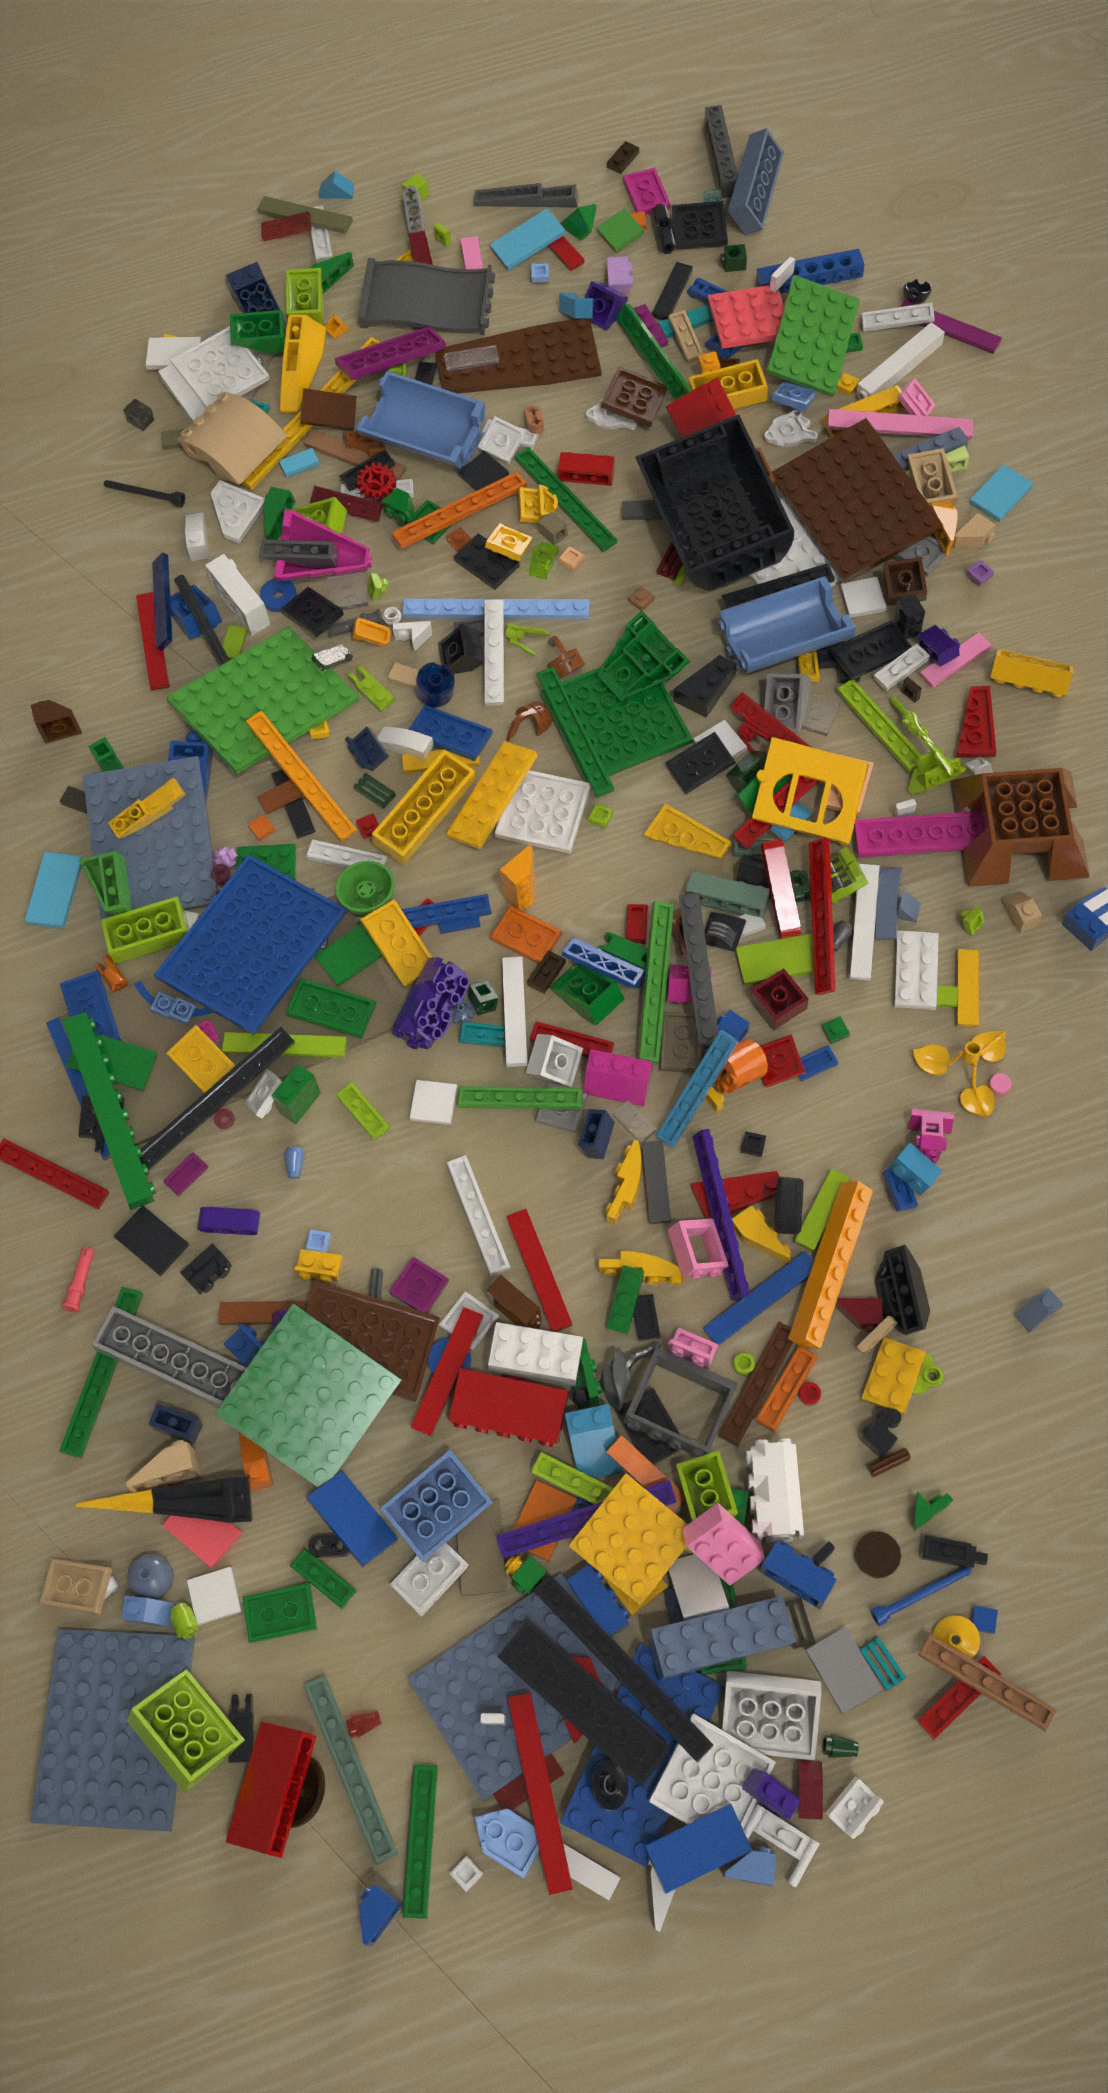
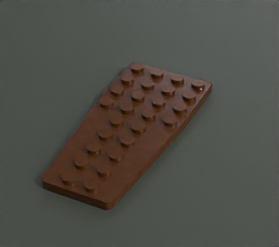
(527, 358)

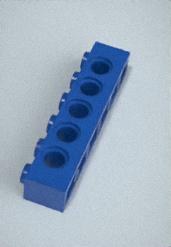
(819, 269)

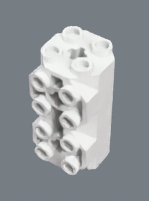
(775, 1491)

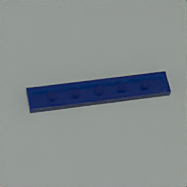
(162, 601)

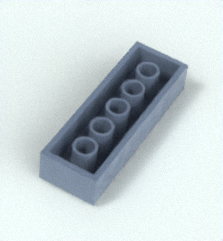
(756, 181)
(720, 1637)

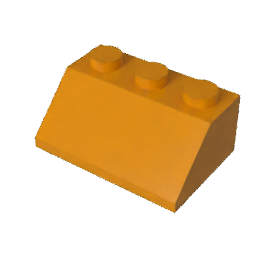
(519, 879)

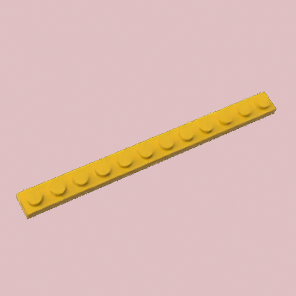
(295, 431)

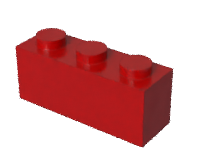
(586, 468)

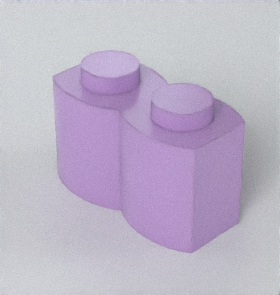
(619, 274)

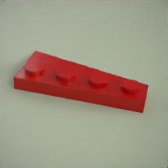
(740, 1191)

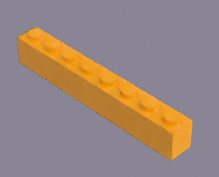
(830, 1265)

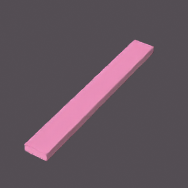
(899, 423)

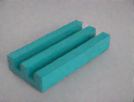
(879, 1643)

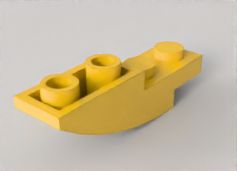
(147, 811)
(629, 1176)
(655, 1268)

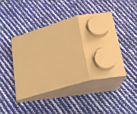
(932, 476)
(168, 1468)

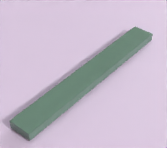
(351, 1770)

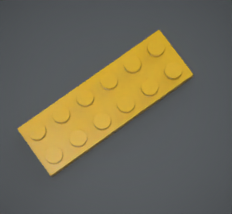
(492, 795)

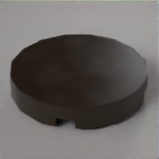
(877, 1554)

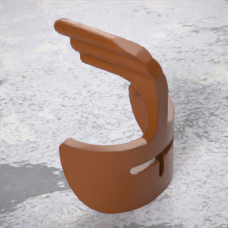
(564, 668)
(542, 718)

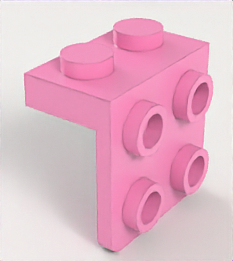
(692, 1348)

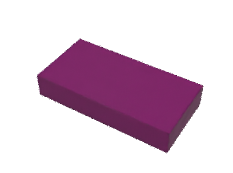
(185, 1174)

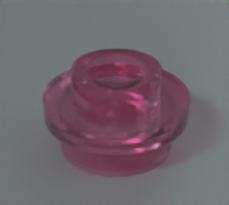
(224, 1113)

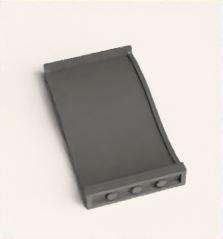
(426, 296)

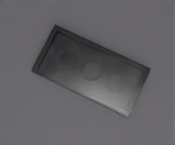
(870, 650)

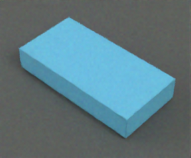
(299, 462)

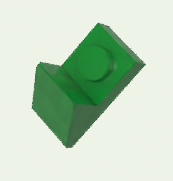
(924, 1512)

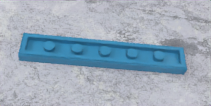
(697, 1088)

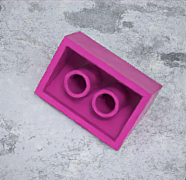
(617, 1077)

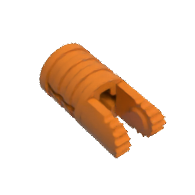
(112, 974)

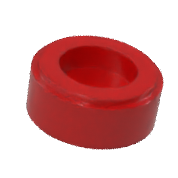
(809, 1393)

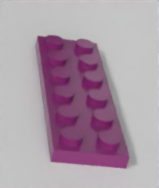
(390, 353)

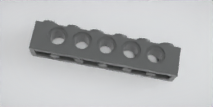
(721, 150)

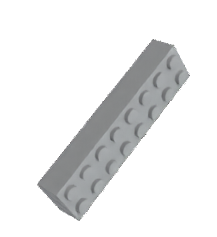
(167, 1357)

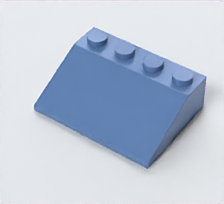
(436, 1505)

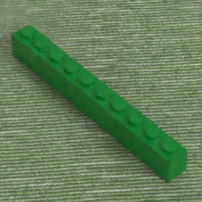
(108, 1110)

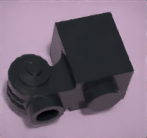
(877, 1436)

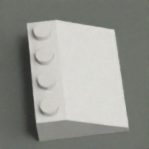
(773, 1713)

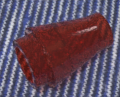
(362, 1723)

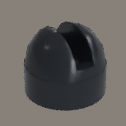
(581, 1397)

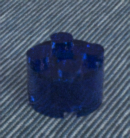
(435, 684)

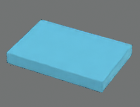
(1001, 493)

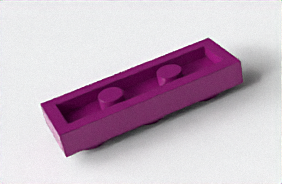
(651, 324)

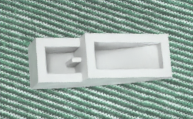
(406, 742)

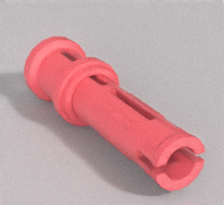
(76, 1288)

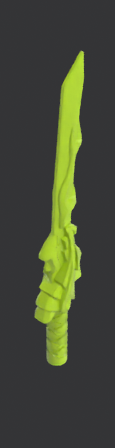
(910, 720)

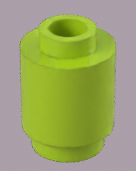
(183, 1621)

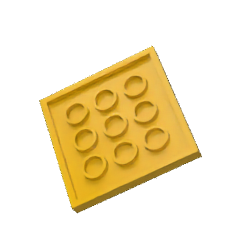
(631, 1539)

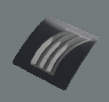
(724, 931)

